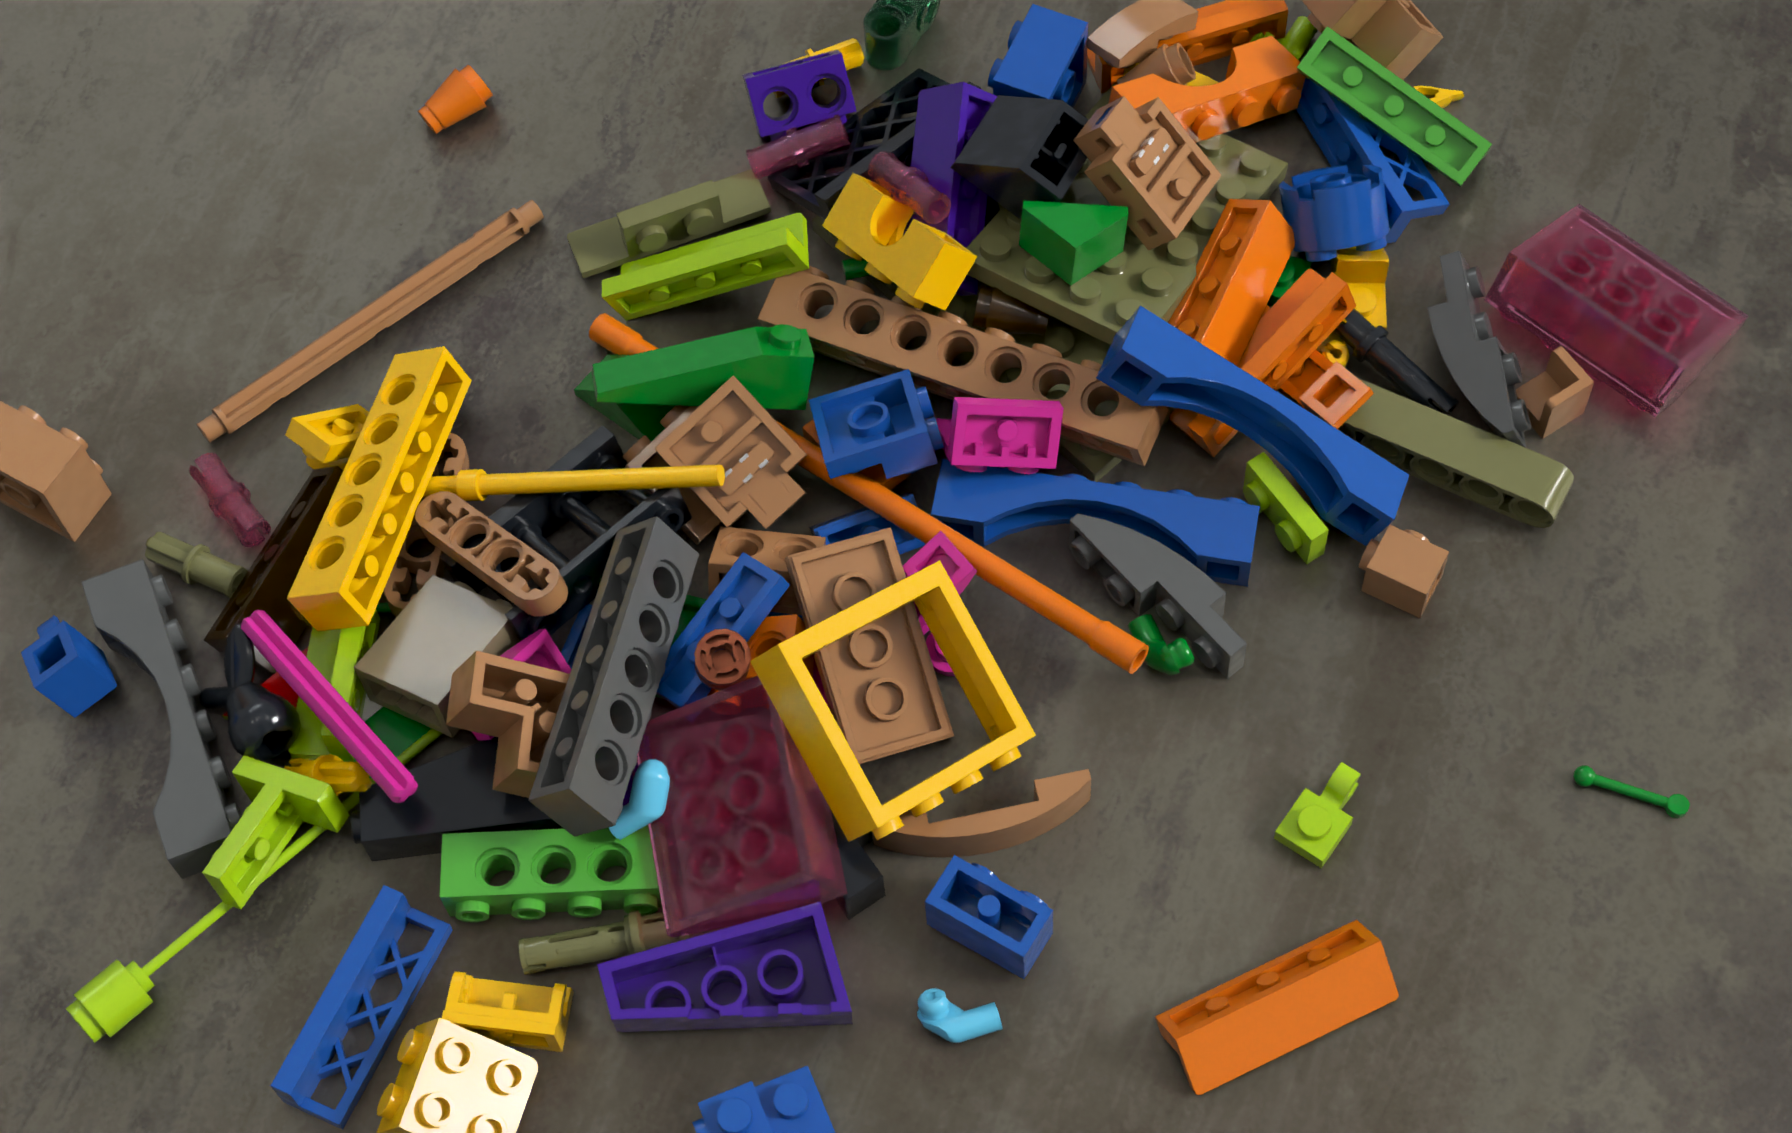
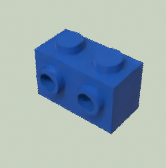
(989, 916)

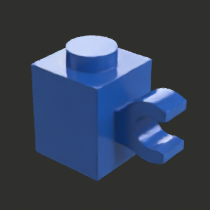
(68, 667)

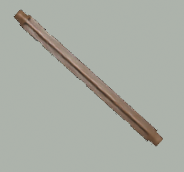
(369, 321)

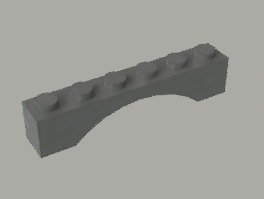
(192, 805)

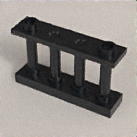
(539, 514)

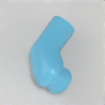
(646, 800)
(954, 1023)

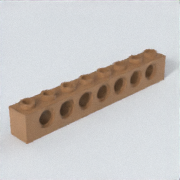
(797, 297)

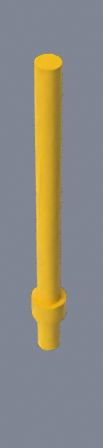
(476, 484)

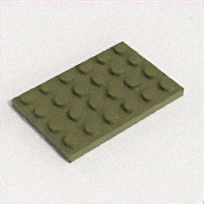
(1137, 275)

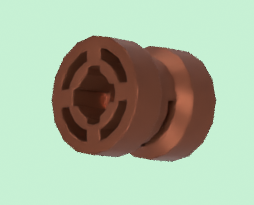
(718, 668)

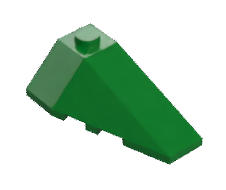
(768, 362)

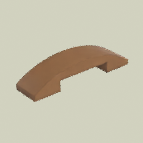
(989, 831)

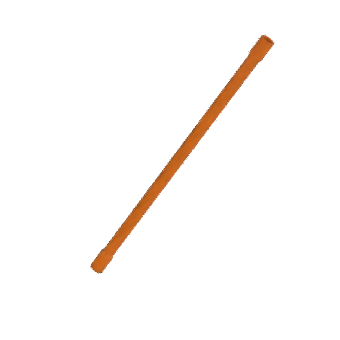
(1099, 635)

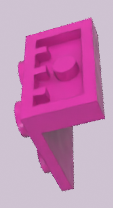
(1002, 434)

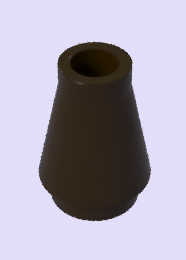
(1007, 313)

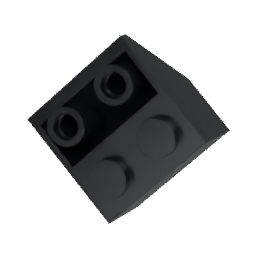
(1023, 151)

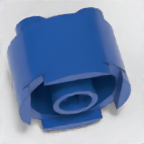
(1336, 211)

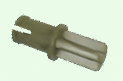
(194, 563)

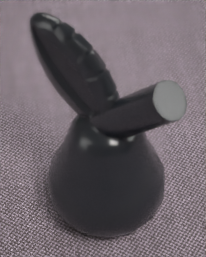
(258, 720)

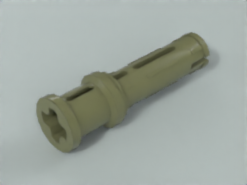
(594, 943)

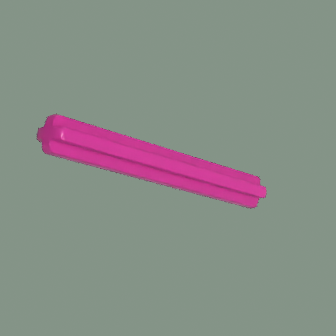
(329, 707)

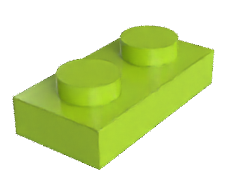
(1294, 520)

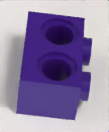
(797, 80)

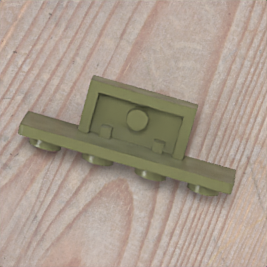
(668, 222)

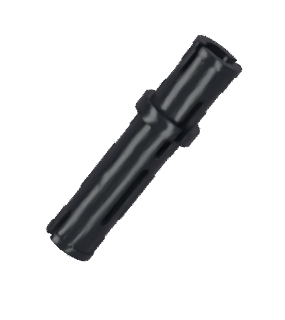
(1391, 363)

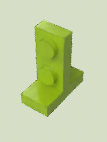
(277, 810)

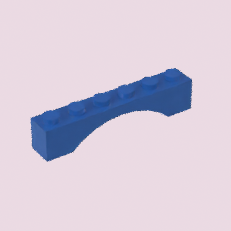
(1341, 477)
(1000, 502)

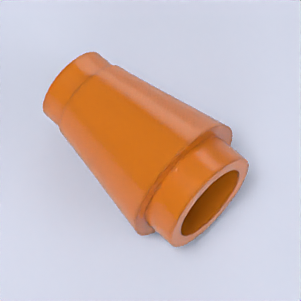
(455, 99)

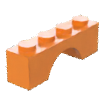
(1257, 86)

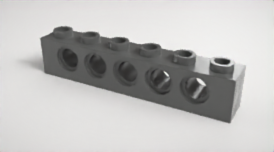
(614, 678)

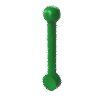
(1675, 806)

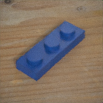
(736, 604)

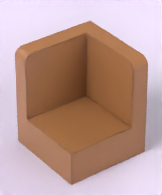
(1556, 394)

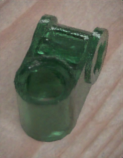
(894, 30)

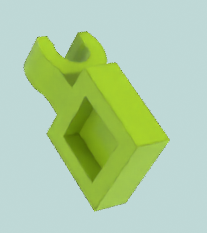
(1317, 822)

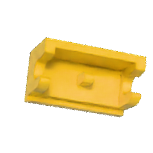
(510, 1011)

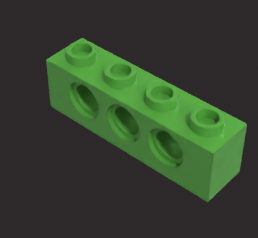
(475, 857)

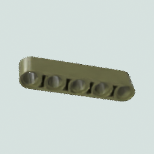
(1461, 457)

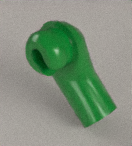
(1161, 656)

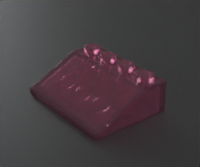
(1614, 308)
(740, 817)

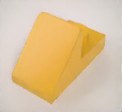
(1366, 278)
(328, 435)

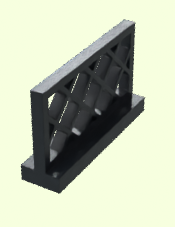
(821, 189)

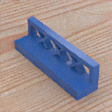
(1355, 142)
(343, 999)

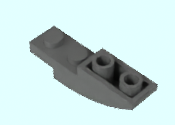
(1475, 356)
(1150, 574)

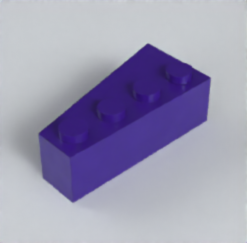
(736, 977)

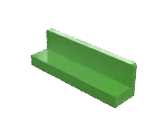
(1394, 106)

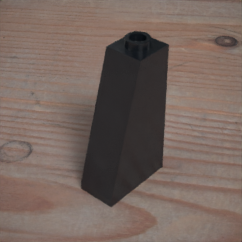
(450, 798)

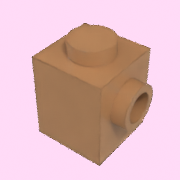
(1403, 569)

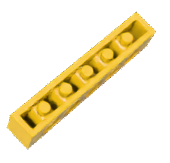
(380, 490)

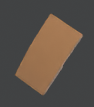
(1137, 29)

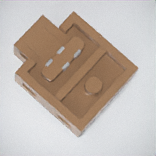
(1148, 165)
(749, 445)

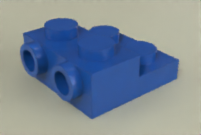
(877, 425)
(776, 1106)

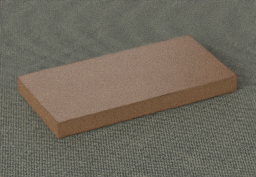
(882, 674)

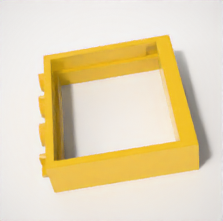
(823, 742)

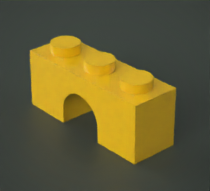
(921, 262)

